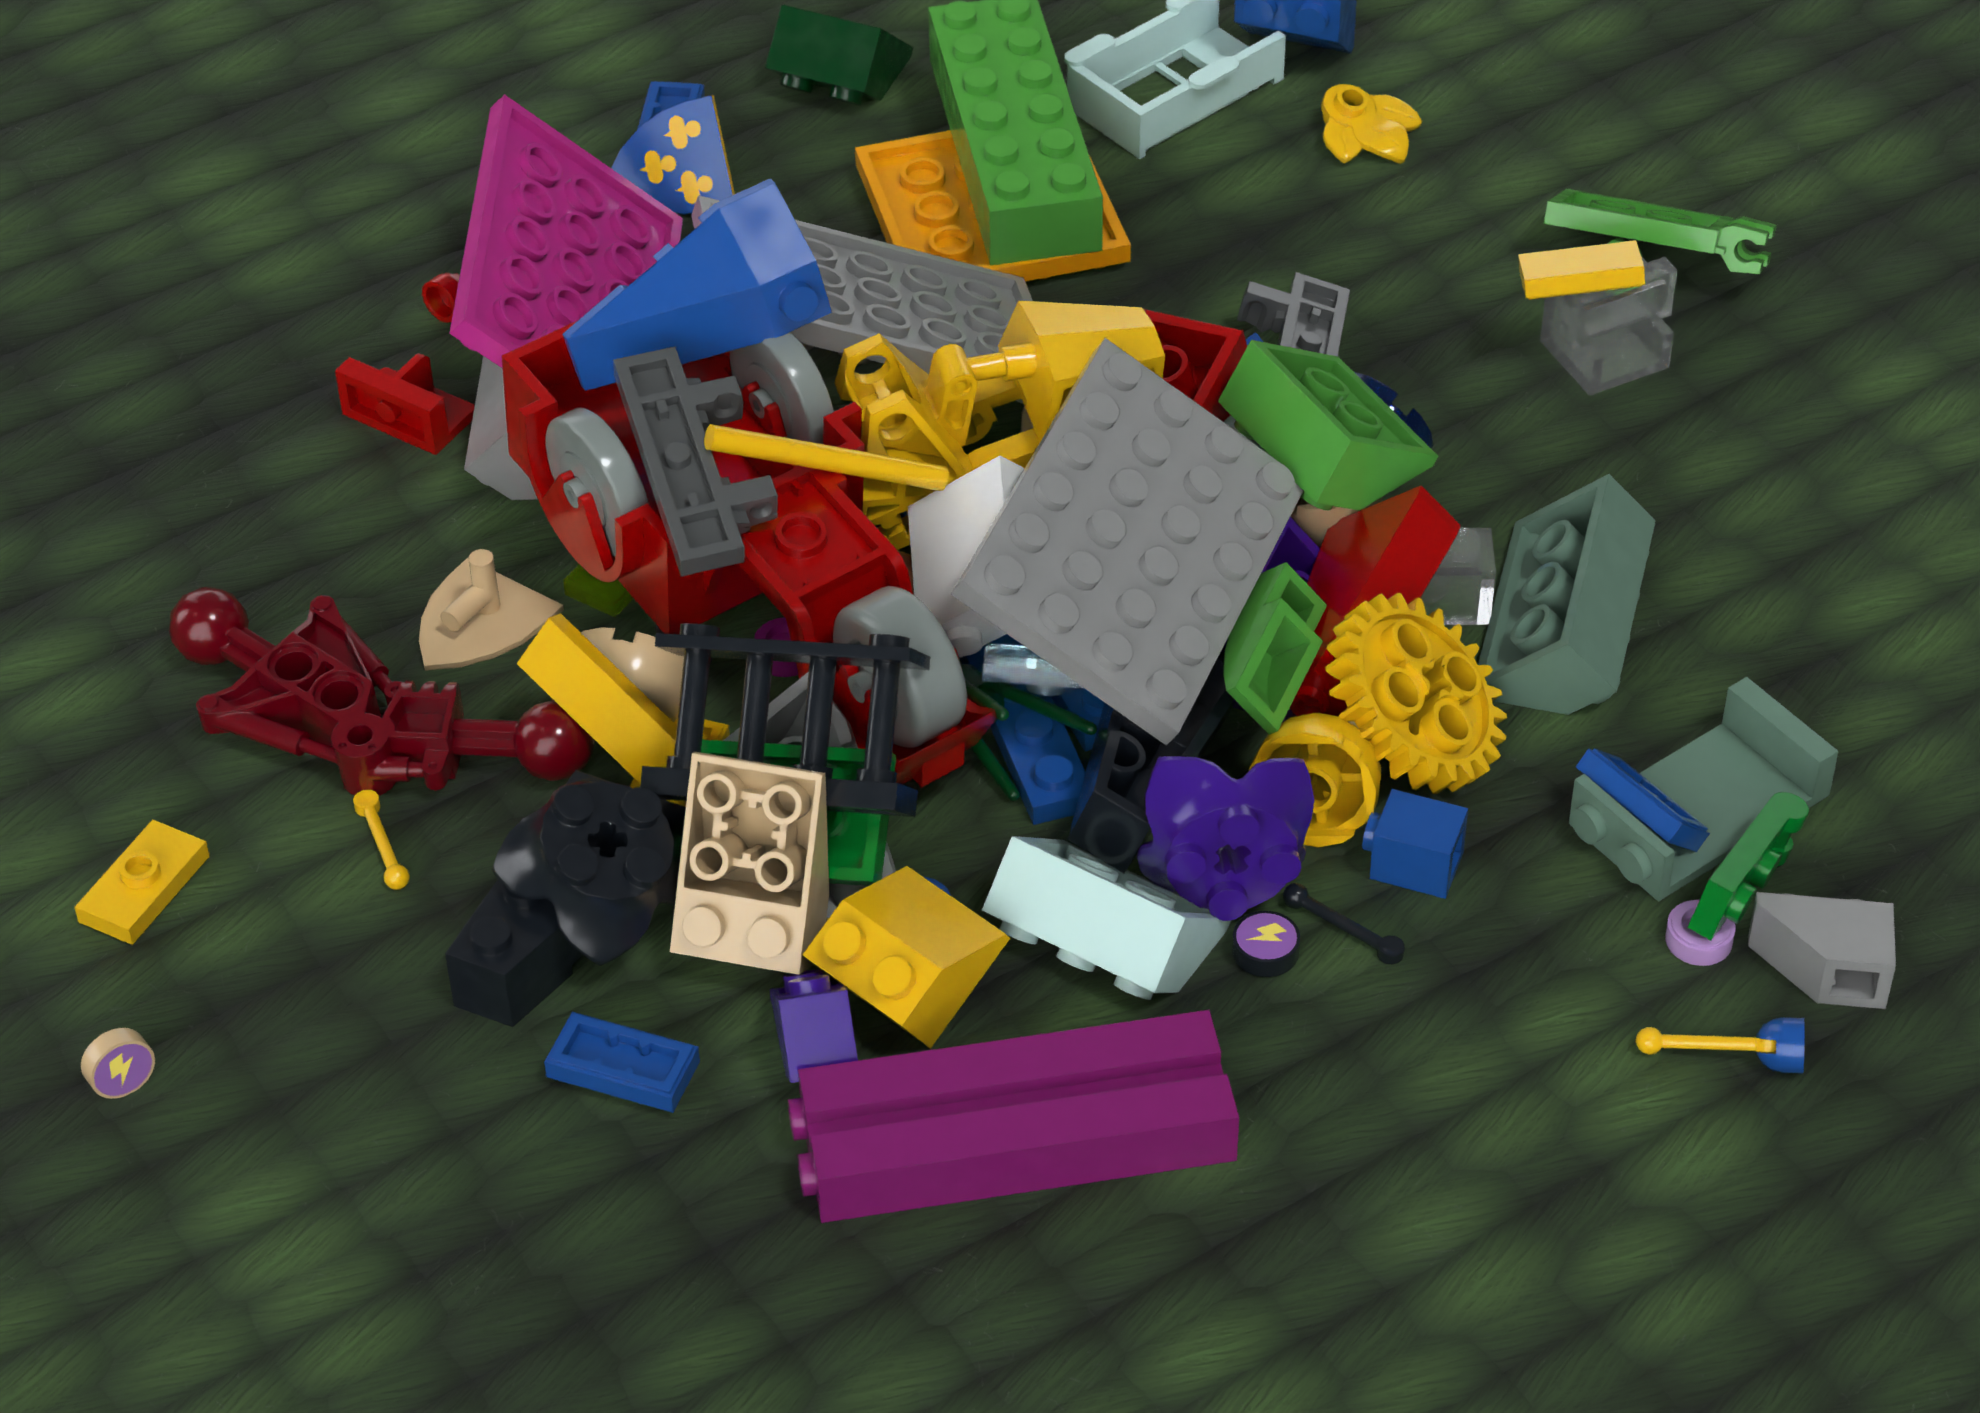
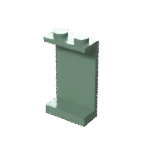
(1717, 780)

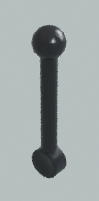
(1389, 948)

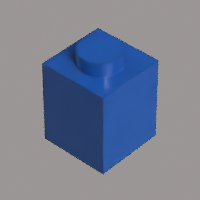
(1416, 843)

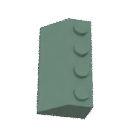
(1568, 600)

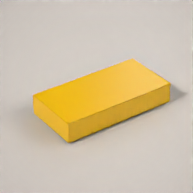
(1581, 270)

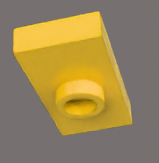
(142, 882)

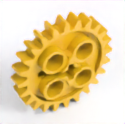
(1416, 693)

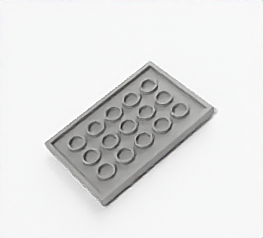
(903, 295)
(1131, 541)

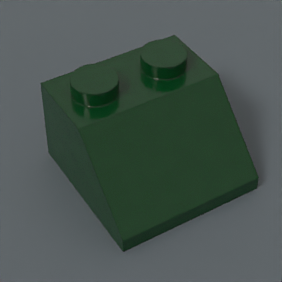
(835, 54)

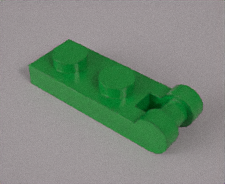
(1749, 863)

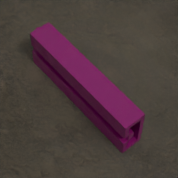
(1014, 1116)

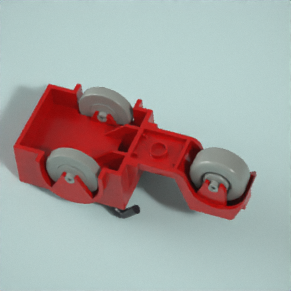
(814, 561)

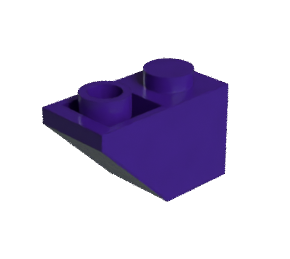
(812, 1022)

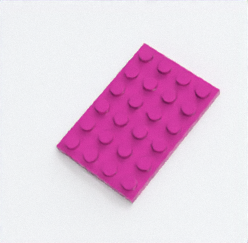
(547, 235)

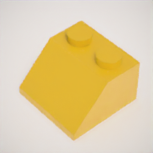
(907, 951)

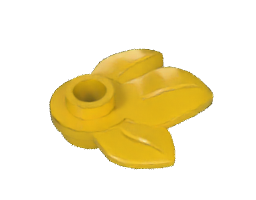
(1366, 122)

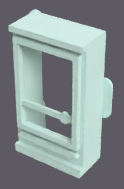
(1187, 30)

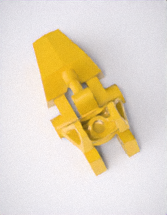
(953, 405)

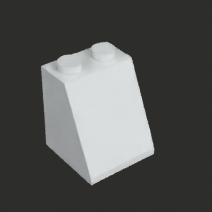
(944, 538)

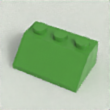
(1323, 426)

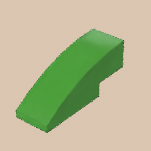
(1273, 645)

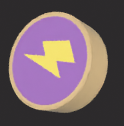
(117, 1063)

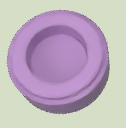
(1691, 946)

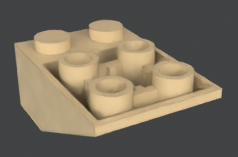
(752, 864)

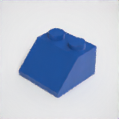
(1308, 22)

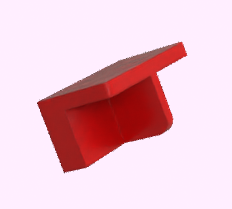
(402, 402)

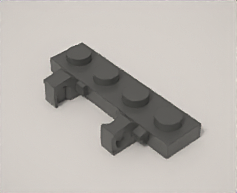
(1306, 316)
(669, 426)

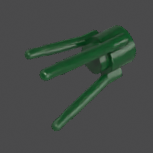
(992, 696)

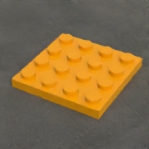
(928, 208)

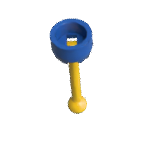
(1777, 1043)

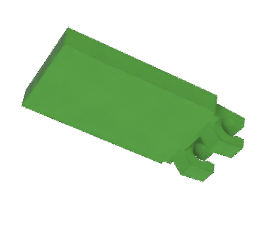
(1664, 226)

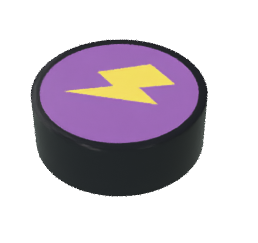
(1266, 943)

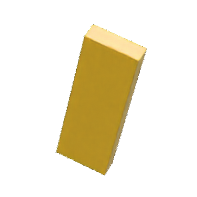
(599, 697)

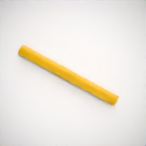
(825, 457)

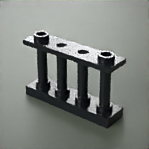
(875, 785)

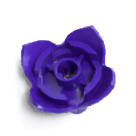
(1226, 837)

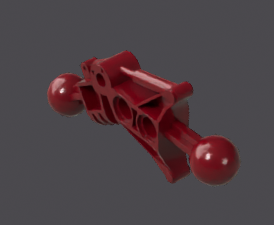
(323, 689)

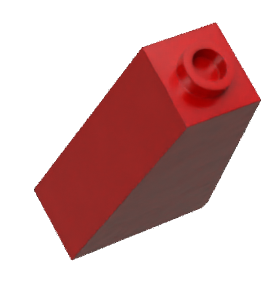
(1369, 554)

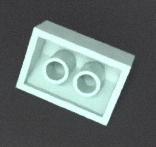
(1101, 916)

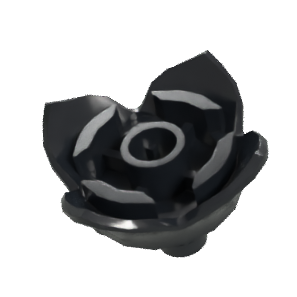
(597, 899)

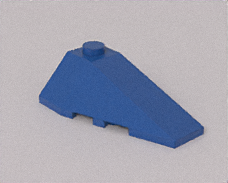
(714, 292)

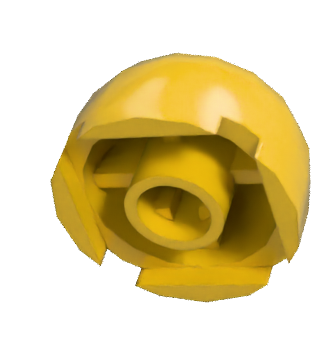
(1340, 769)

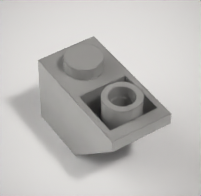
(1828, 946)

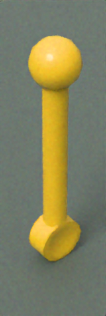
(368, 805)

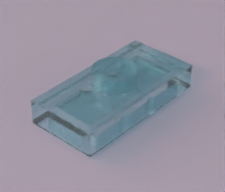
(1022, 666)

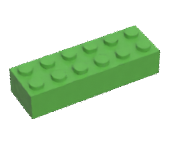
(1015, 130)

